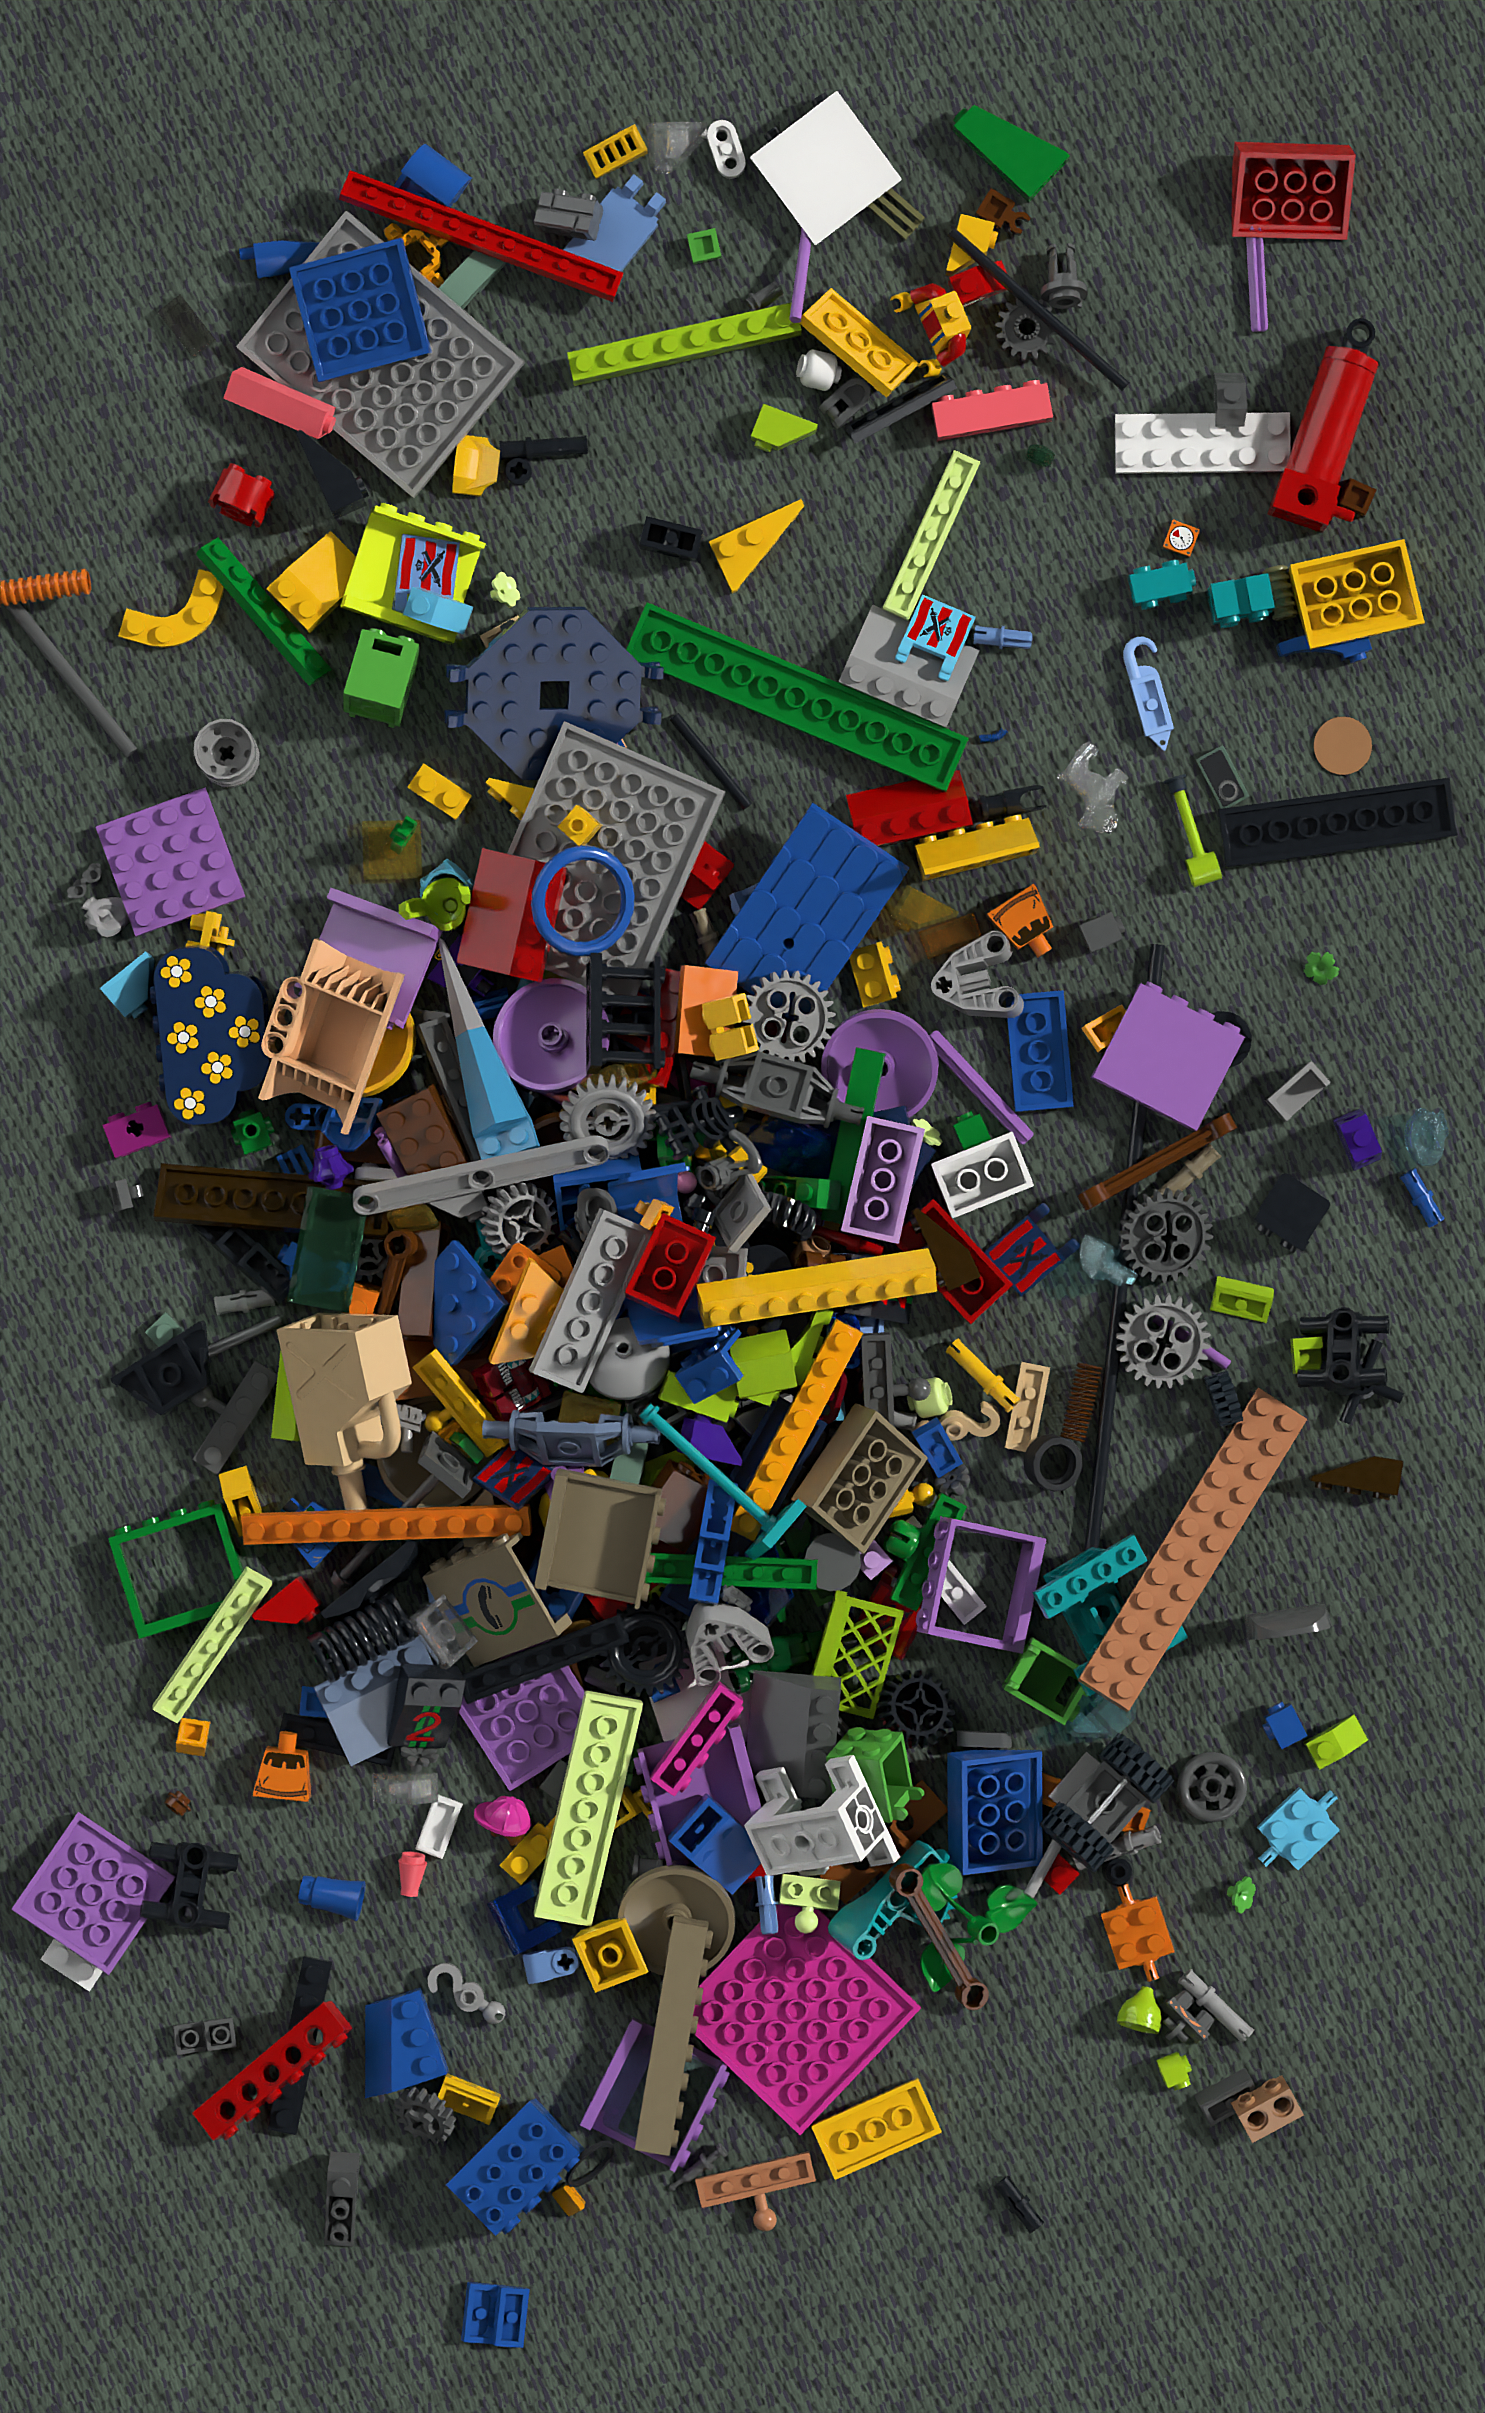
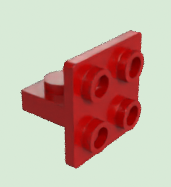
(706, 876)

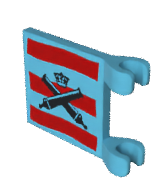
(938, 631)

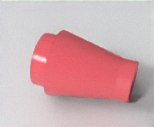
(411, 1870)

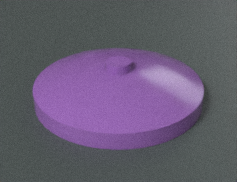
(544, 1035)
(909, 1062)

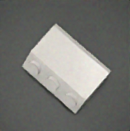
(981, 1175)

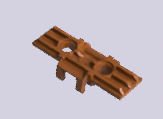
(924, 1813)

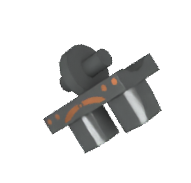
(1181, 2022)

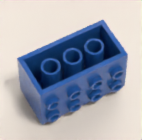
(516, 2168)

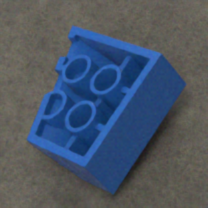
(400, 2044)

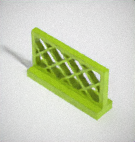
(831, 1642)

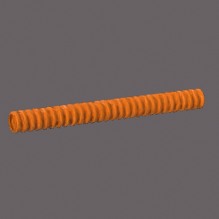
(45, 587)

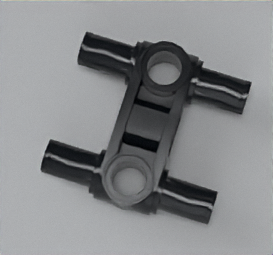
(1343, 1351)
(189, 1885)

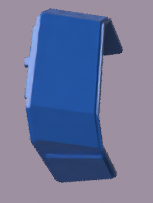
(647, 1324)

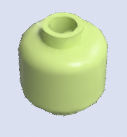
(936, 1403)

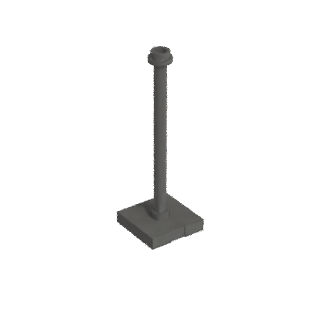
(445, 1465)

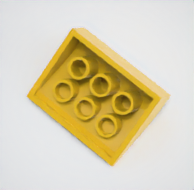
(1356, 594)
(976, 848)

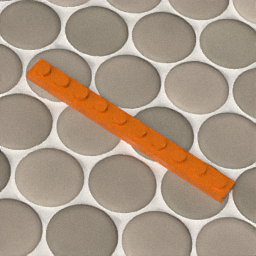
(385, 1524)

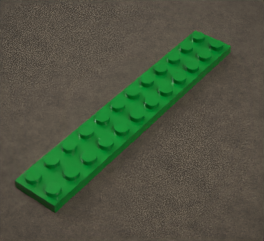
(797, 697)

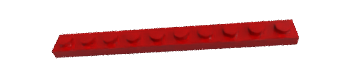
(481, 236)

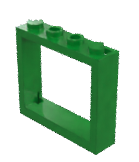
(154, 1525)

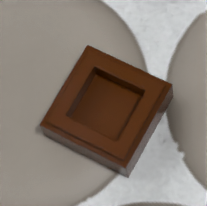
(1357, 497)

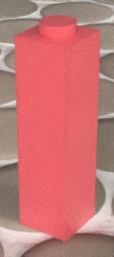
(280, 403)

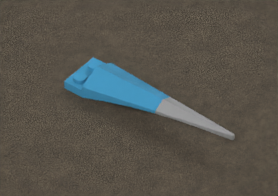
(493, 1103)

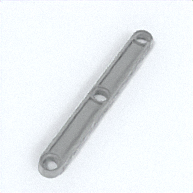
(459, 1178)

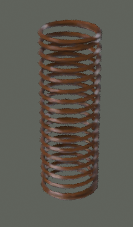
(1068, 1435)

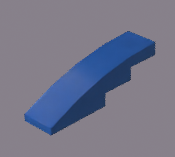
(712, 1545)

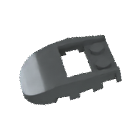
(1287, 1622)

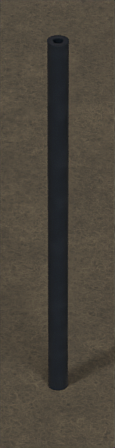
(1038, 309)

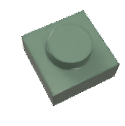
(164, 1330)

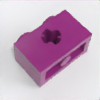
(126, 1143)

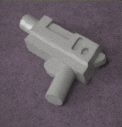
(410, 1422)

